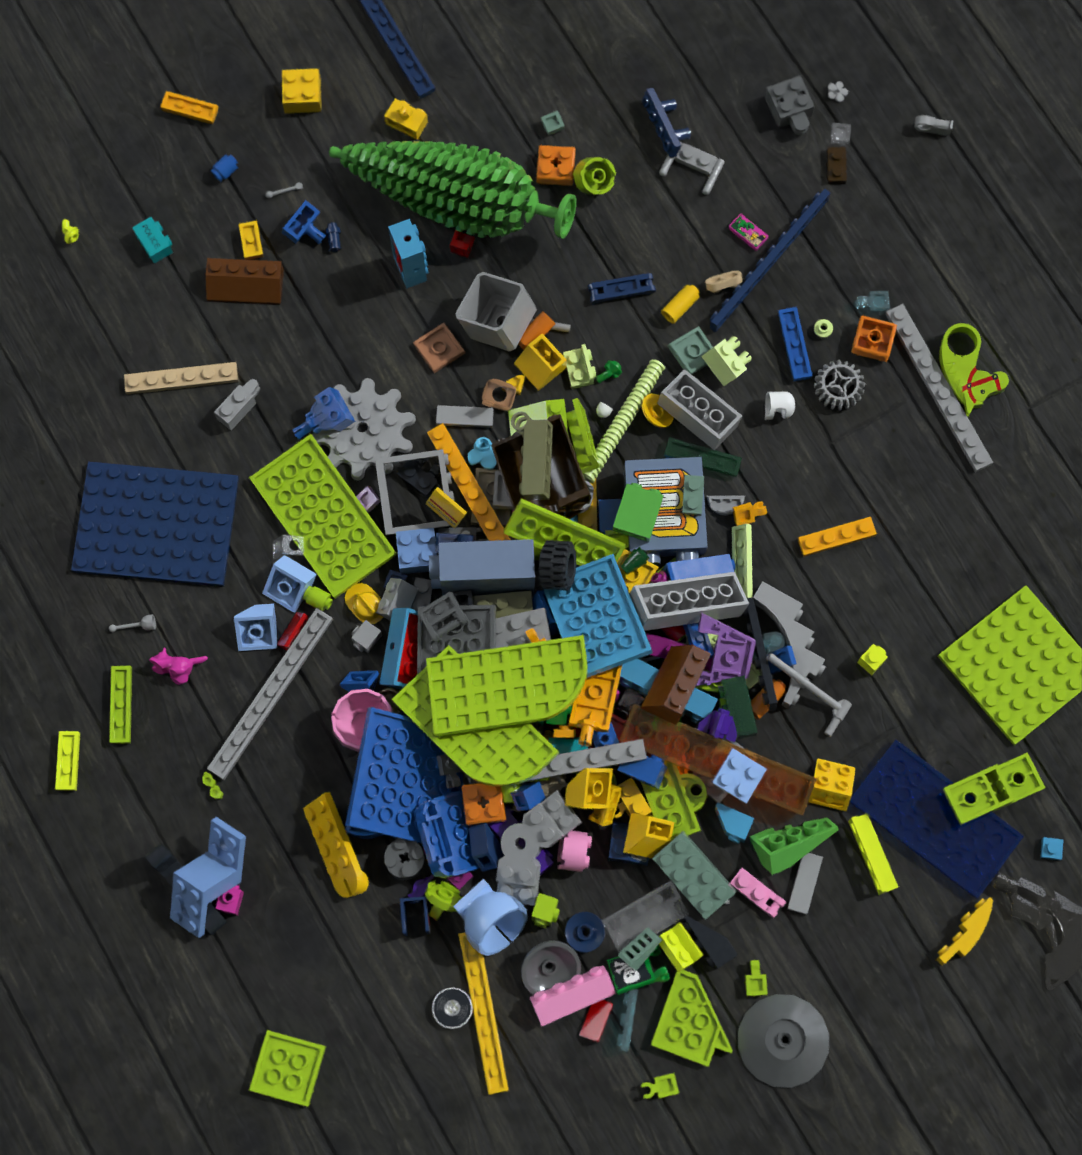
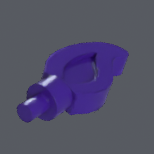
(420, 887)

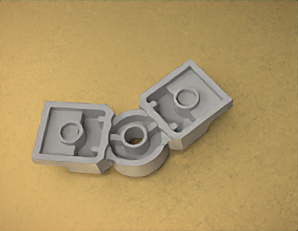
(541, 827)

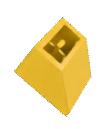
(540, 362)
(647, 835)

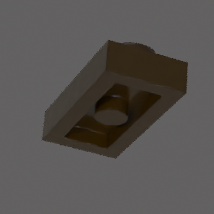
(836, 165)

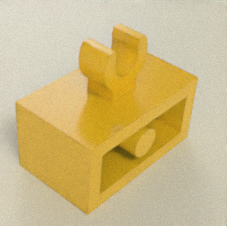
(406, 118)
(632, 800)

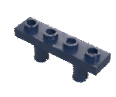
(662, 124)

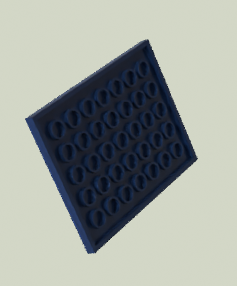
(155, 524)

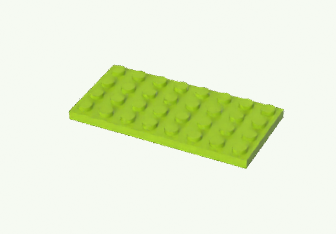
(320, 507)

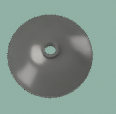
(563, 966)

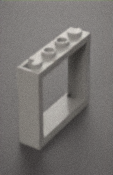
(446, 479)

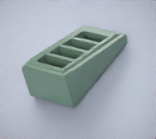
(640, 957)

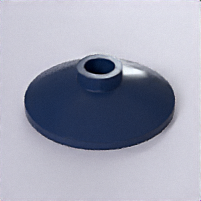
(575, 935)

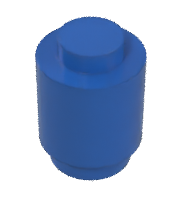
(224, 167)

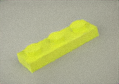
(67, 761)

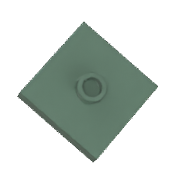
(689, 350)

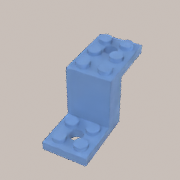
(207, 877)

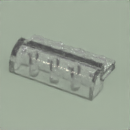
(653, 910)

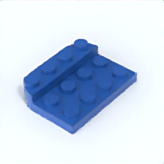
(445, 835)

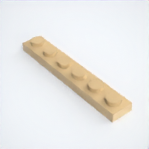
(181, 378)

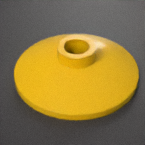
(654, 413)

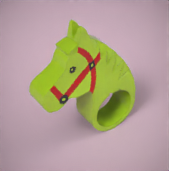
(967, 382)

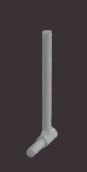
(839, 708)

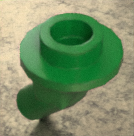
(612, 369)

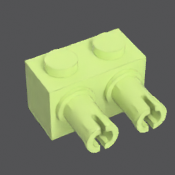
(725, 362)

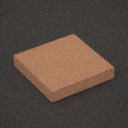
(439, 347)

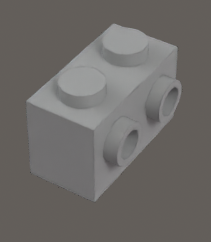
(397, 595)

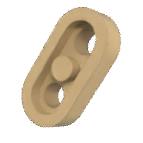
(719, 282)

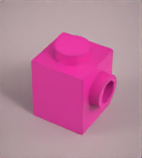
(230, 901)

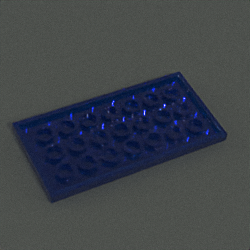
(910, 804)

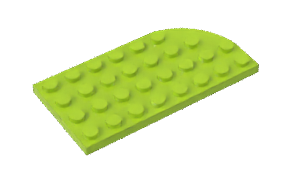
(505, 684)
(488, 755)

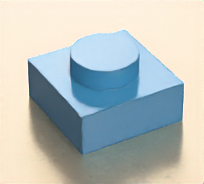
(1051, 848)

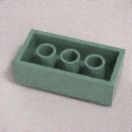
(694, 874)

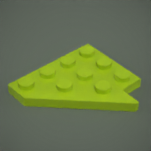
(689, 1022)

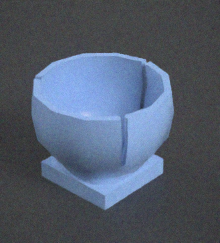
(484, 911)

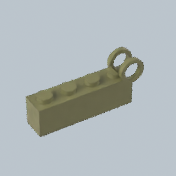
(536, 456)

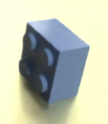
(414, 550)

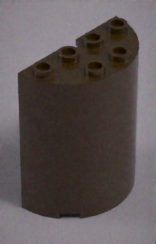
(567, 481)

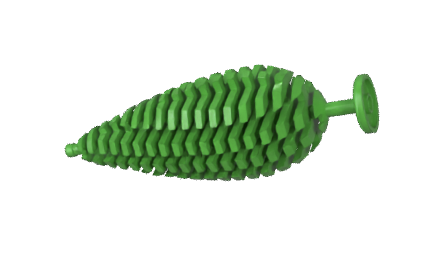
(455, 185)

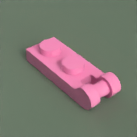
(757, 892)

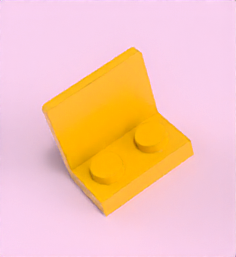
(832, 785)

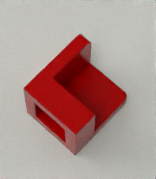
(461, 244)

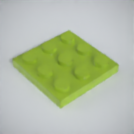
(287, 1068)

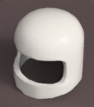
(779, 402)

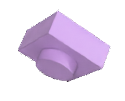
(368, 499)

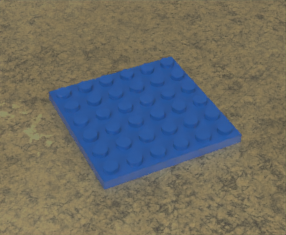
(394, 776)

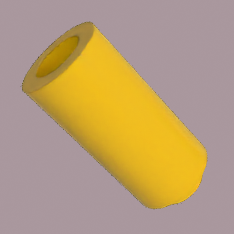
(680, 303)

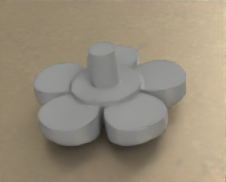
(837, 91)

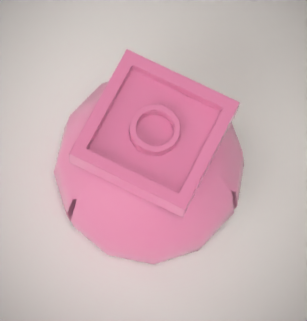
(350, 715)

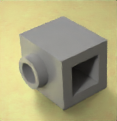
(365, 636)

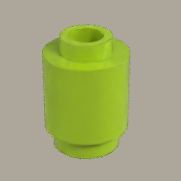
(317, 598)

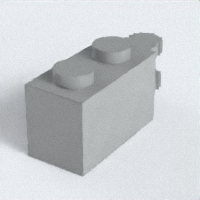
(237, 404)

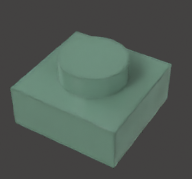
(552, 123)

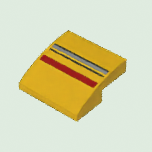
(446, 507)

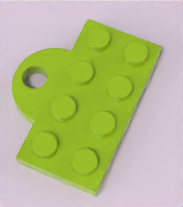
(675, 801)

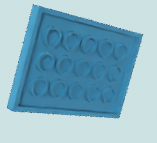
(603, 613)

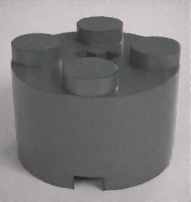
(404, 870)

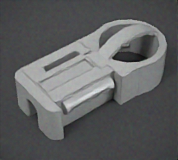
(931, 125)

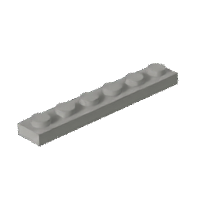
(594, 758)

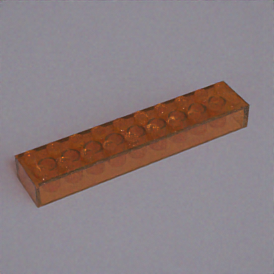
(705, 755)

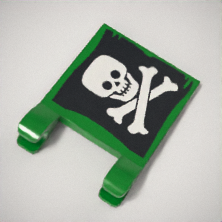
(627, 978)

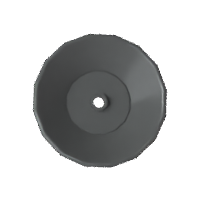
(765, 1052)

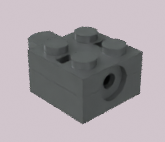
(790, 104)

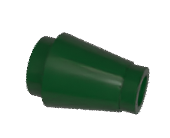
(634, 561)

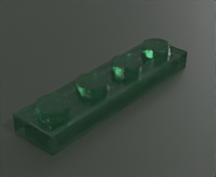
(711, 458)

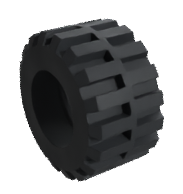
(557, 565)

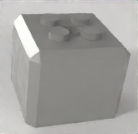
(489, 303)

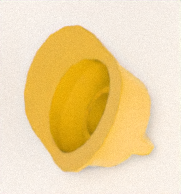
(363, 602)

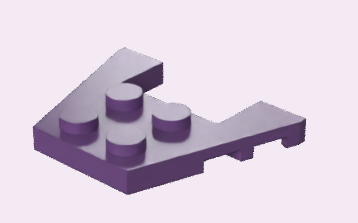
(731, 654)

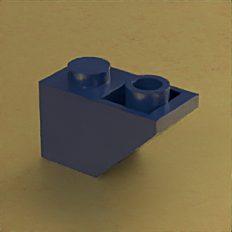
(485, 847)

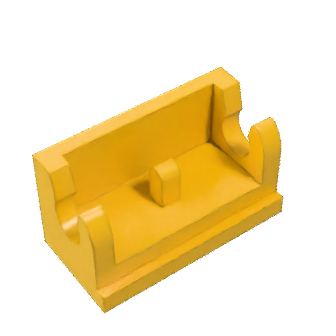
(606, 816)

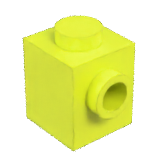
(872, 659)

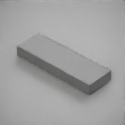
(465, 416)
(805, 883)

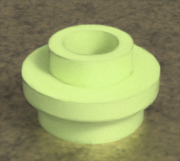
(823, 333)

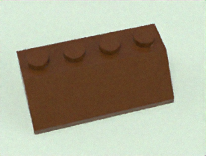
(244, 281)
(675, 682)

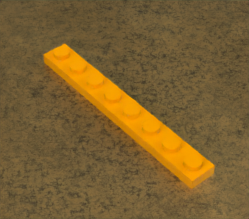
(468, 485)

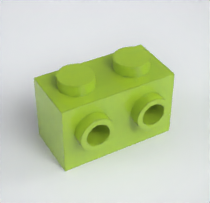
(545, 911)

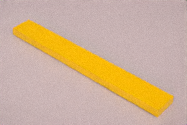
(484, 1017)

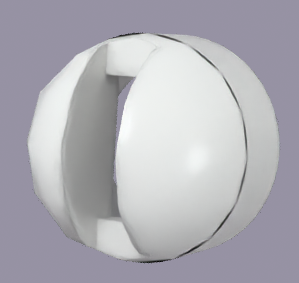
(603, 410)

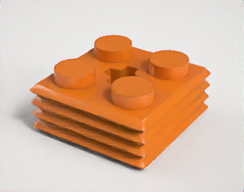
(555, 155)
(884, 334)
(475, 813)

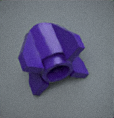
(719, 724)

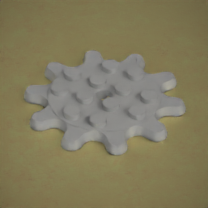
(381, 437)

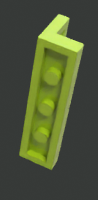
(582, 438)

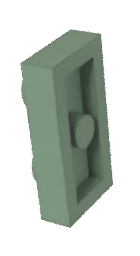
(693, 495)

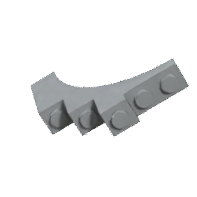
(783, 612)

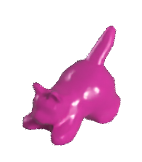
(177, 667)

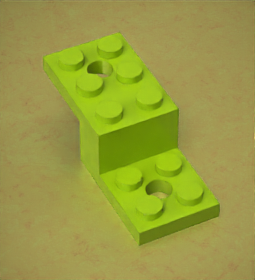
(993, 788)

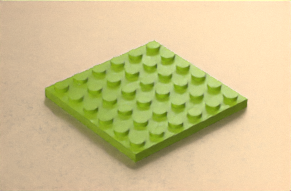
(1017, 665)

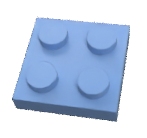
(739, 775)

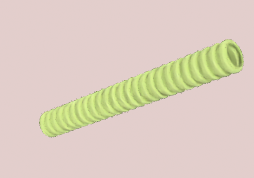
(625, 416)

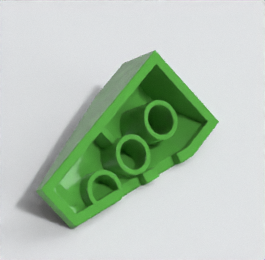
(785, 847)

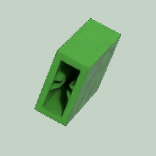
(638, 512)

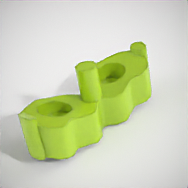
(215, 790)

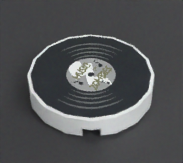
(452, 1008)

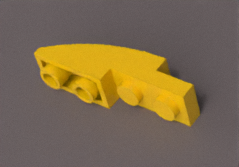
(972, 926)

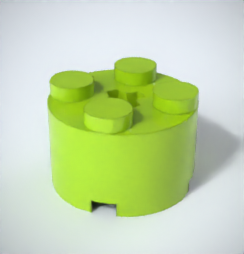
(604, 177)

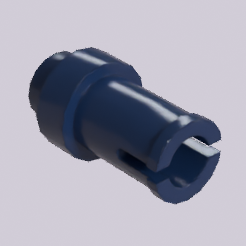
(333, 233)

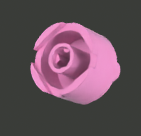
(573, 851)

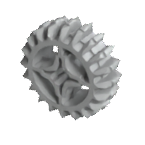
(852, 378)

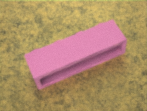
(572, 995)

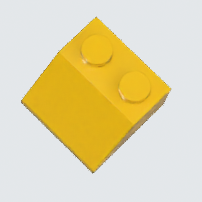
(590, 789)

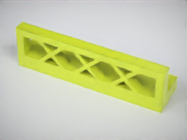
(873, 854)

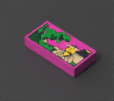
(748, 232)

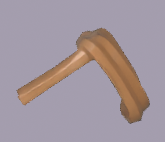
(488, 400)

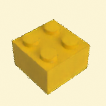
(301, 90)

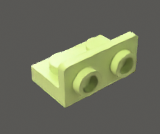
(579, 367)

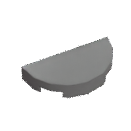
(723, 504)

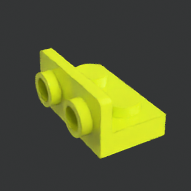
(680, 947)

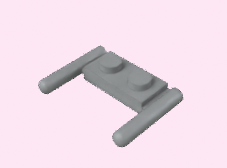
(697, 160)

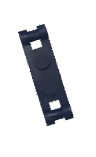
(621, 288)

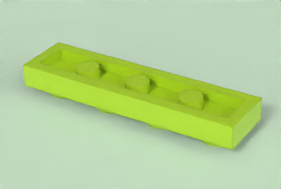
(120, 705)

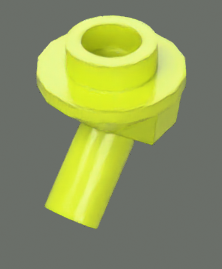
(70, 233)

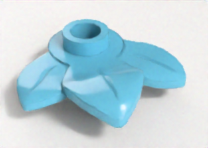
(482, 454)

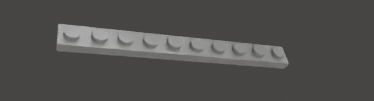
(939, 388)
(270, 694)

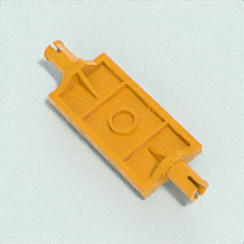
(595, 704)

